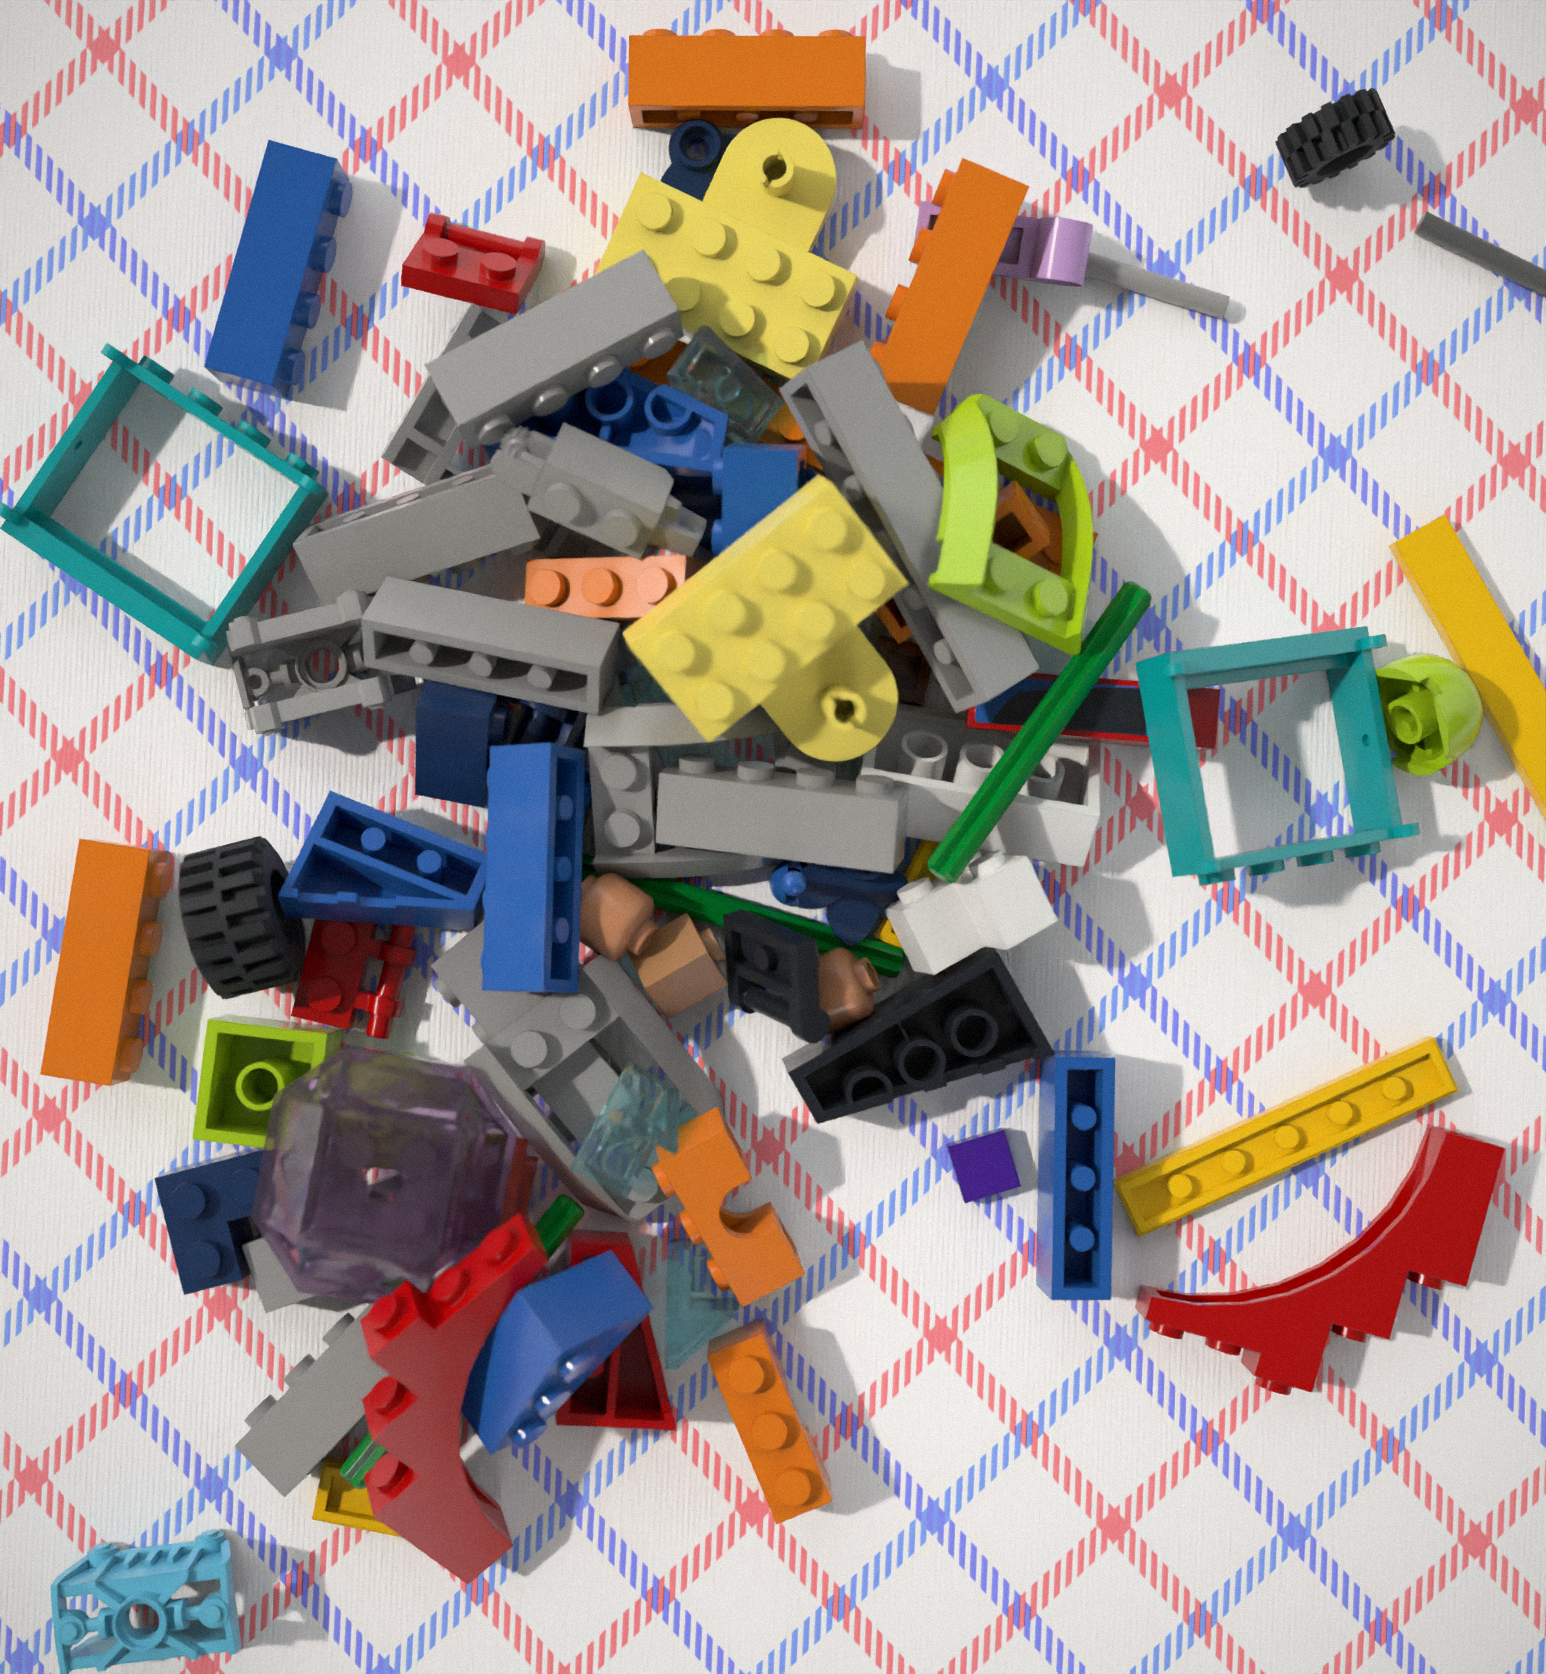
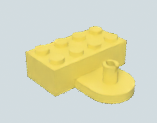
(746, 248)
(781, 630)

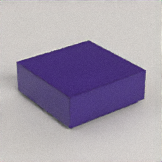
(983, 1165)

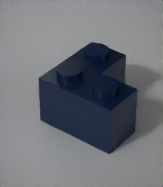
(455, 741)
(208, 1217)

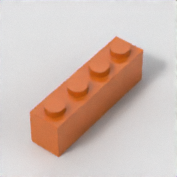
(747, 78)
(948, 283)
(106, 962)

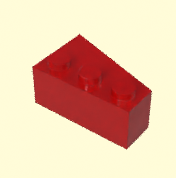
(630, 1382)

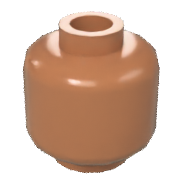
(615, 916)
(846, 988)

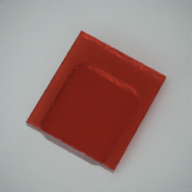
(520, 1182)

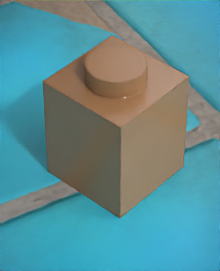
(680, 966)

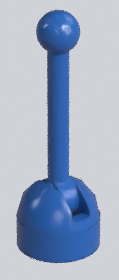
(787, 882)

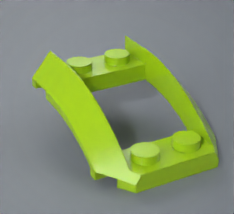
(976, 445)

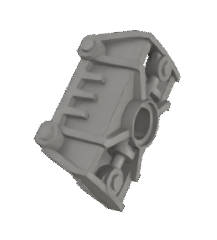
(301, 637)

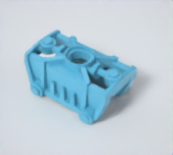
(150, 1578)

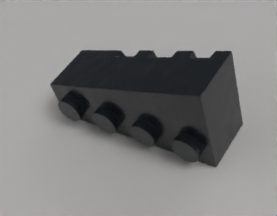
(920, 1040)

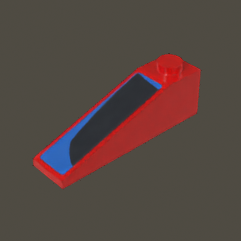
(1107, 715)

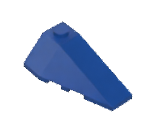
(643, 420)

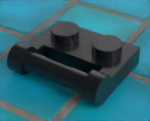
(777, 959)

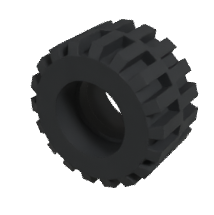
(237, 919)

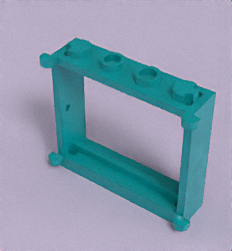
(32, 521)
(1360, 732)

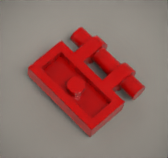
(337, 970)

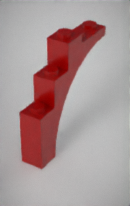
(1284, 1325)
(414, 1412)

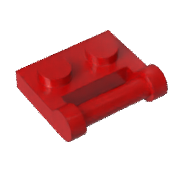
(473, 265)

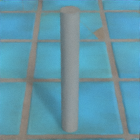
(1156, 285)

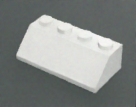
(948, 763)

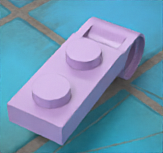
(1037, 249)

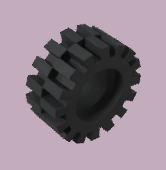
(1335, 138)

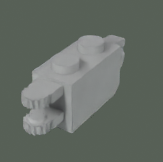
(597, 490)

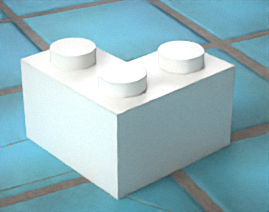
(989, 905)

